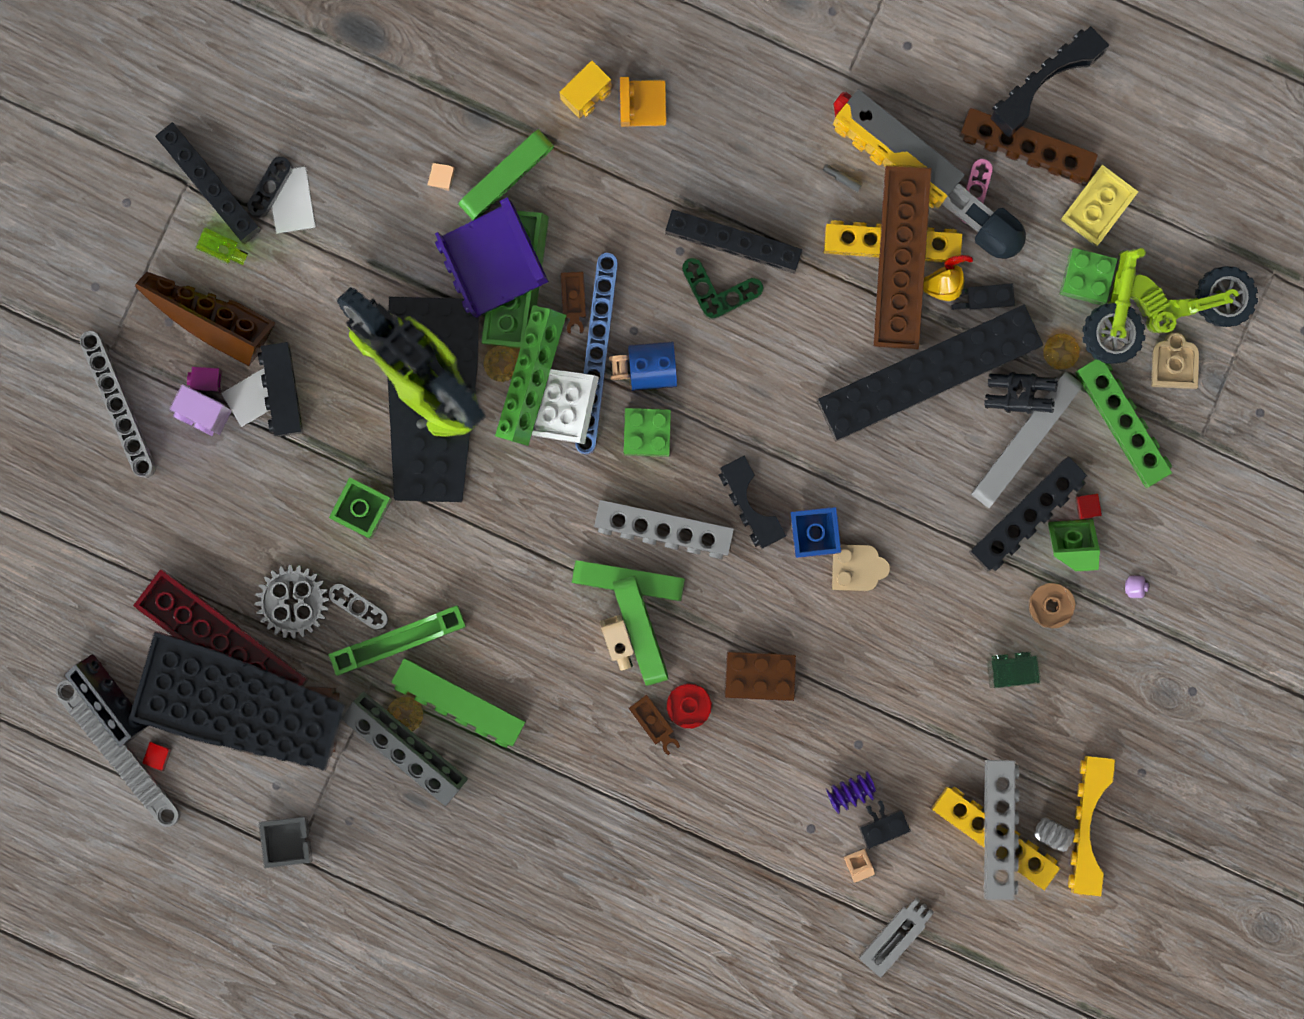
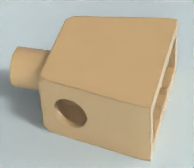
(614, 633)

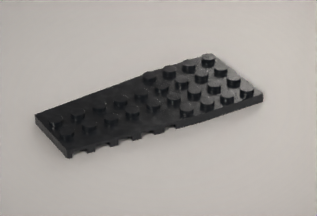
(425, 464)
(234, 704)

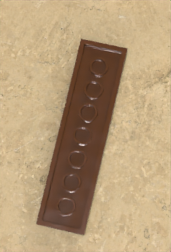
(902, 256)

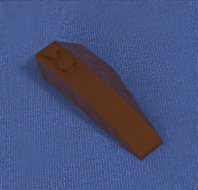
(218, 323)

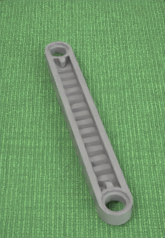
(121, 758)

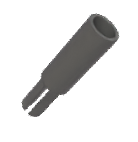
(843, 178)

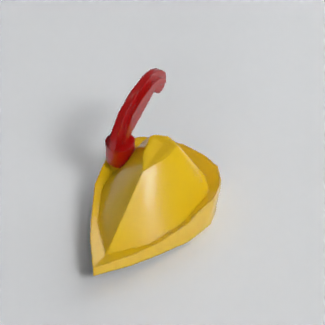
(947, 281)

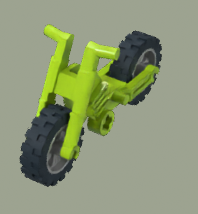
(1157, 308)

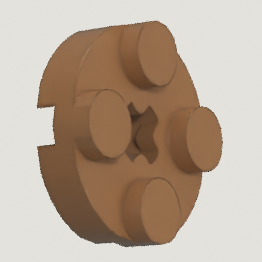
(1039, 601)

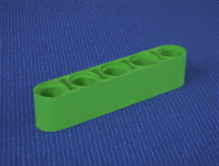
(506, 174)
(649, 583)
(640, 630)

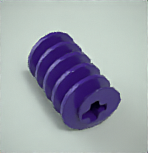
(851, 793)

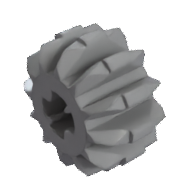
(1054, 834)

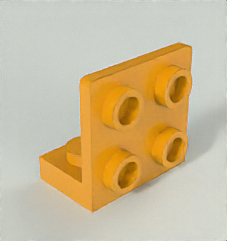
(642, 103)

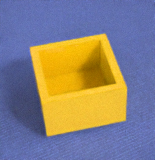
(586, 90)

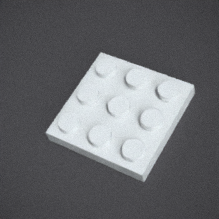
(566, 406)

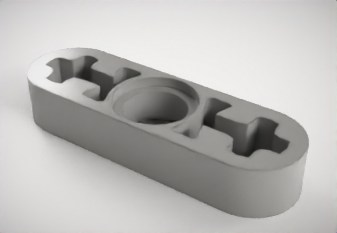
(347, 592)

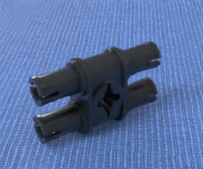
(1026, 401)

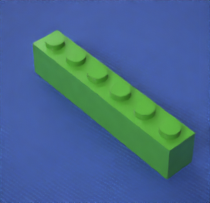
(458, 702)

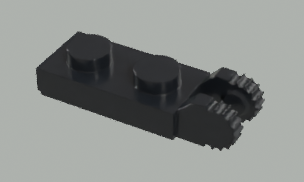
(987, 297)

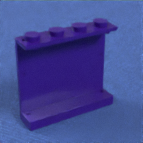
(491, 259)

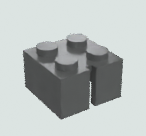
(285, 842)

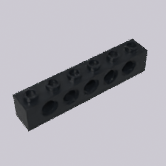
(208, 183)
(733, 241)
(1066, 469)

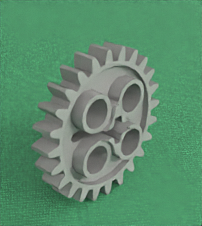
(313, 600)

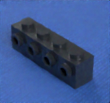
(281, 389)
(104, 699)

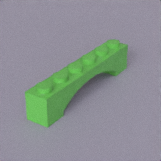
(397, 640)

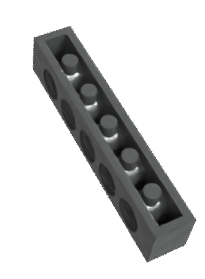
(404, 748)

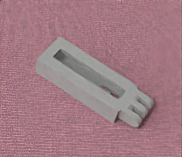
(890, 943)

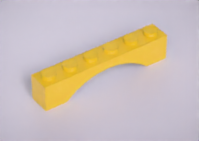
(1097, 777)

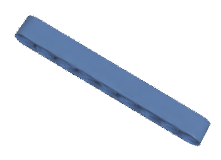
(599, 342)

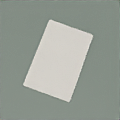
(293, 205)
(247, 398)

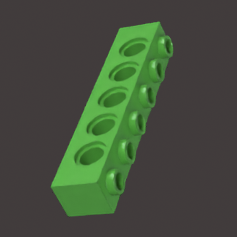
(530, 375)
(1148, 474)

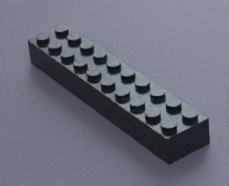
(930, 373)

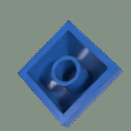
(652, 366)
(815, 532)

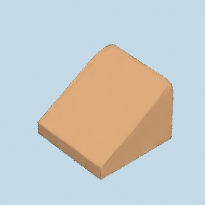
(441, 176)
(859, 865)

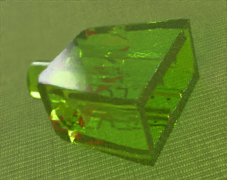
(210, 243)

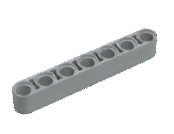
(110, 396)
(1025, 442)

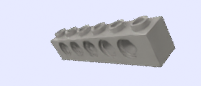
(721, 534)
(992, 841)

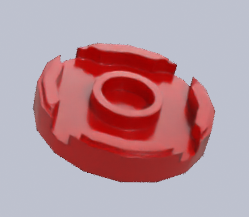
(689, 706)

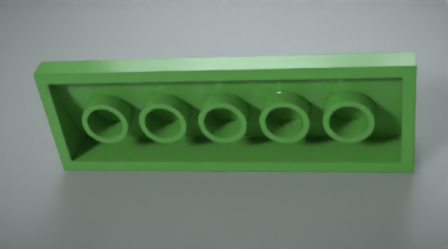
(509, 321)

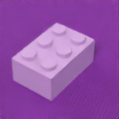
(197, 408)

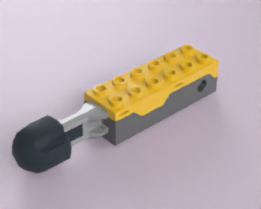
(895, 144)

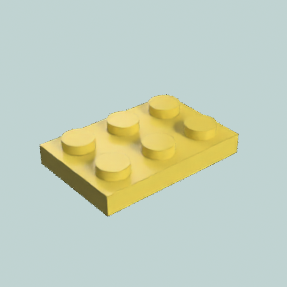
(1099, 205)

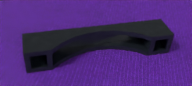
(1082, 52)

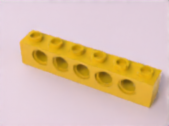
(834, 245)
(944, 807)

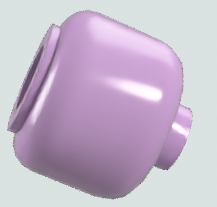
(1136, 587)

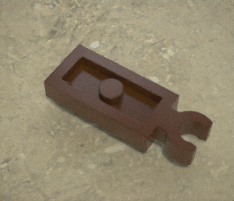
(573, 299)
(653, 722)

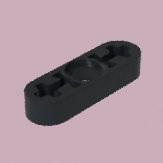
(255, 198)

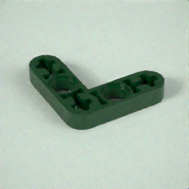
(720, 299)

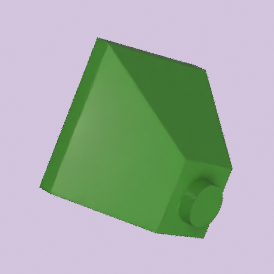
(1075, 544)

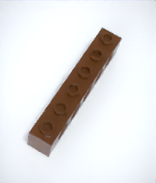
(1083, 158)

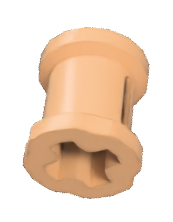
(619, 367)

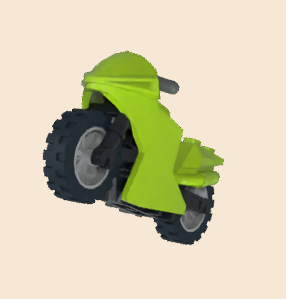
(399, 344)

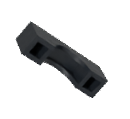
(764, 529)

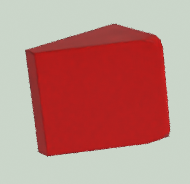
(1088, 506)
(156, 756)

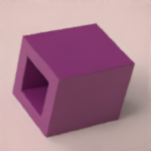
(204, 379)

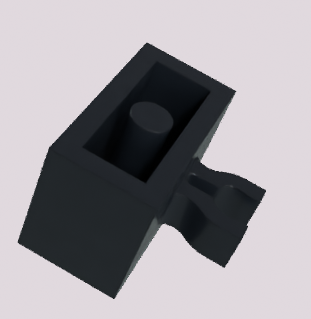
(883, 828)

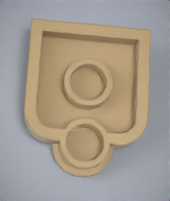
(1175, 363)
(858, 568)

